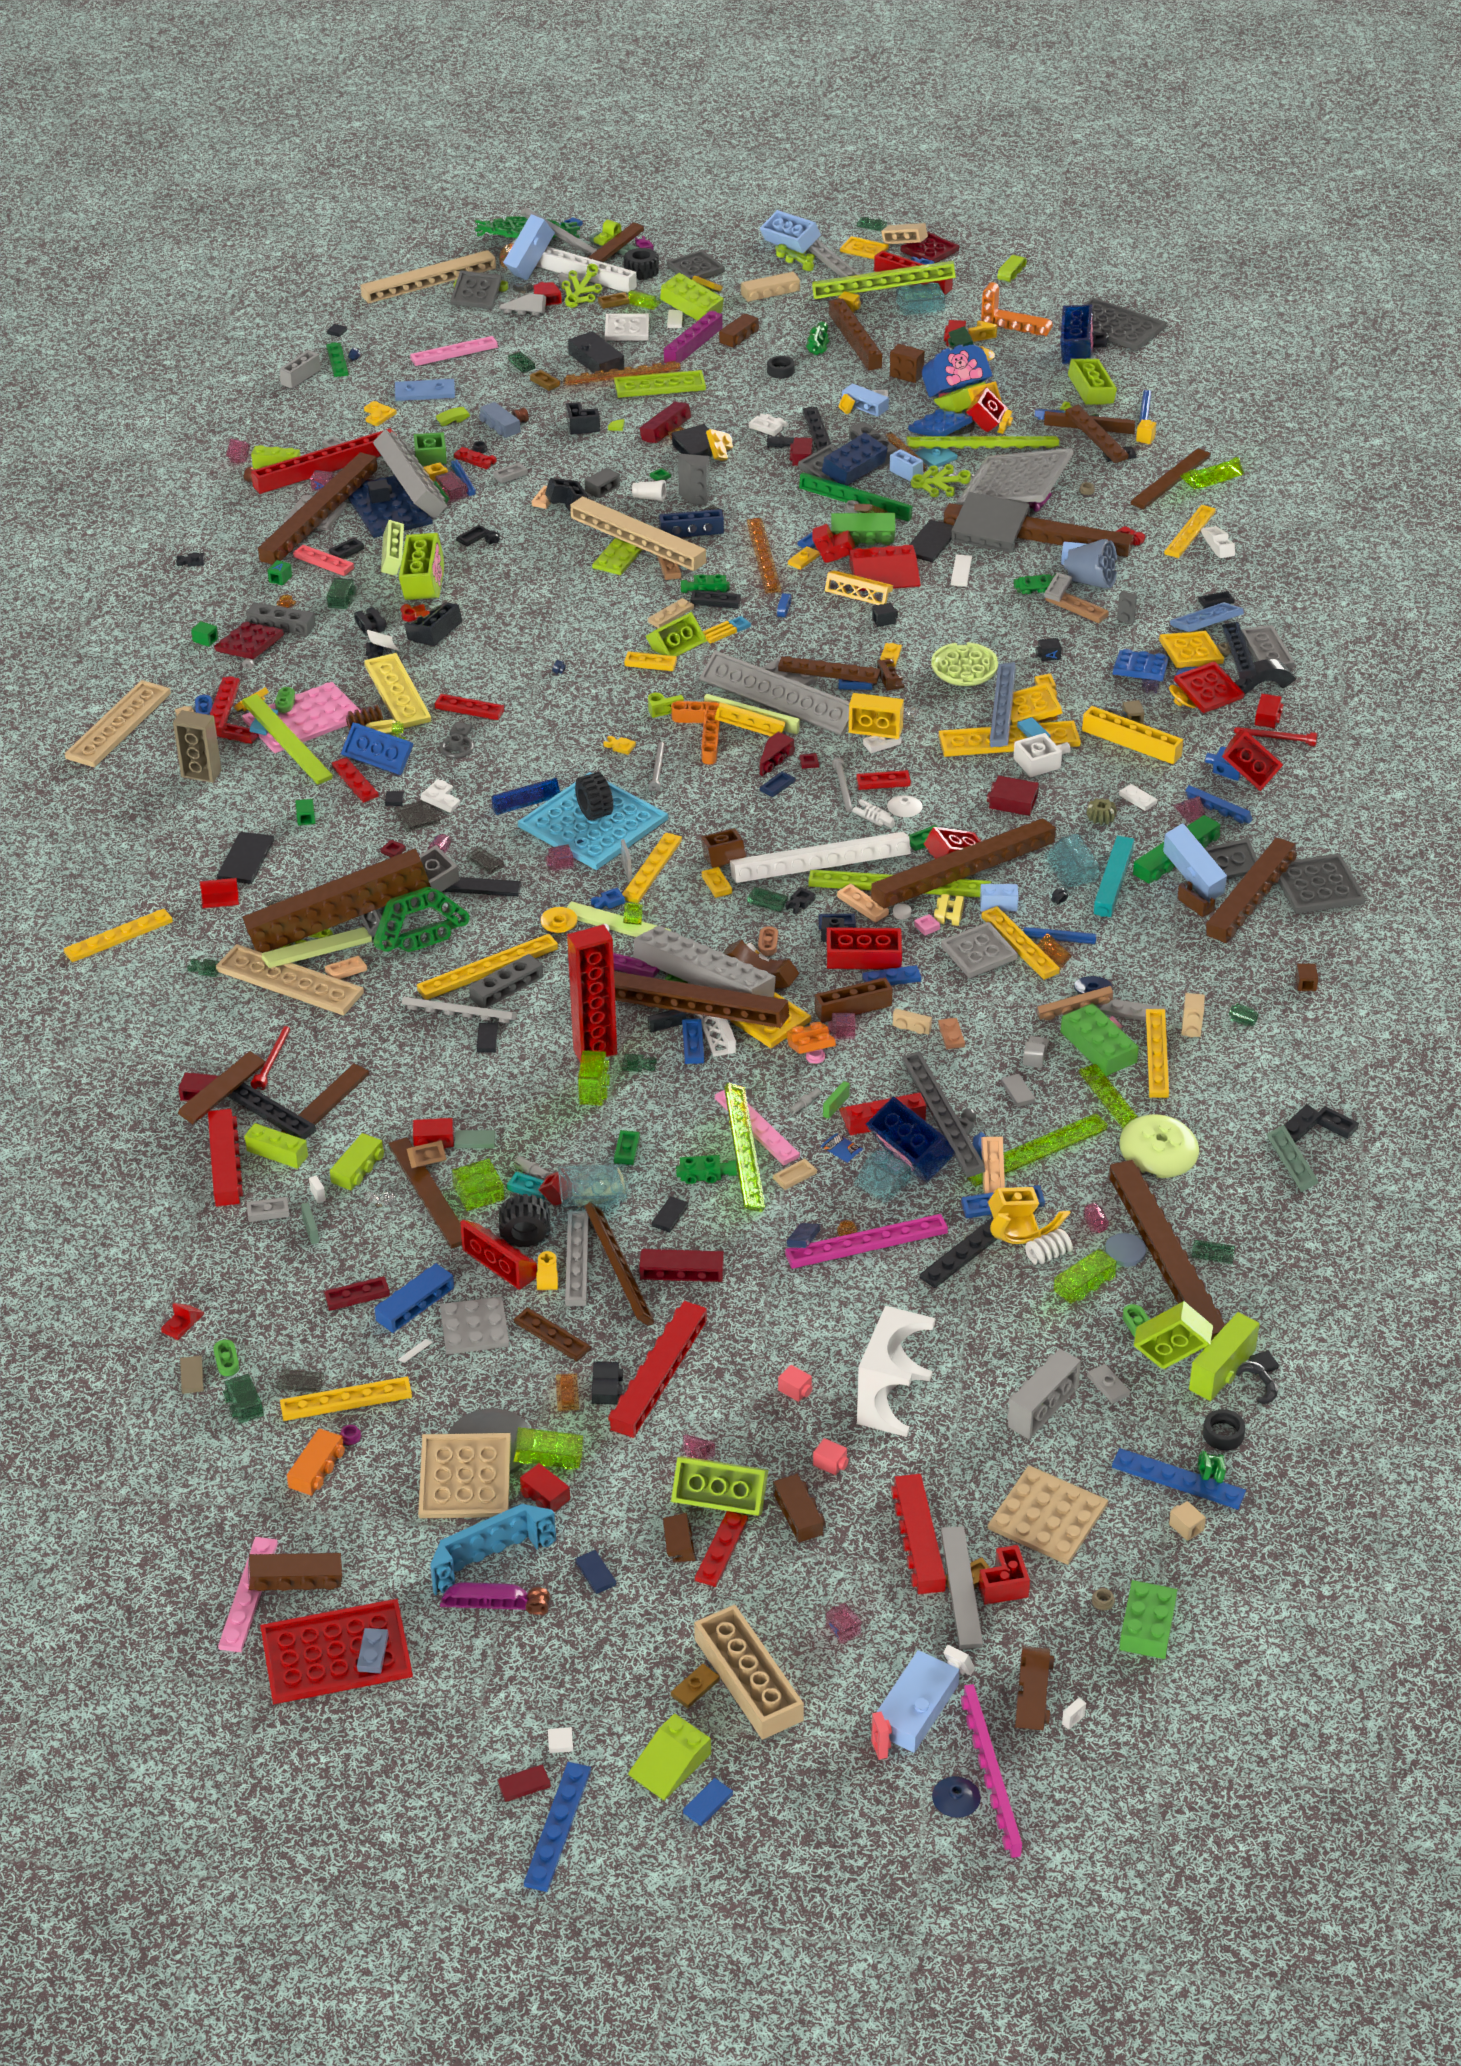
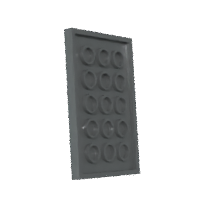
(1124, 325)

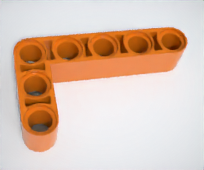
(1010, 317)
(700, 713)

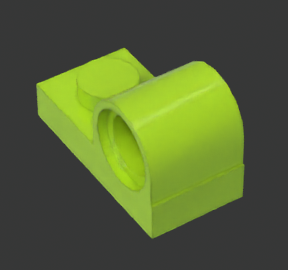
(609, 230)
(659, 705)

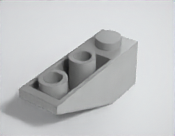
(526, 304)

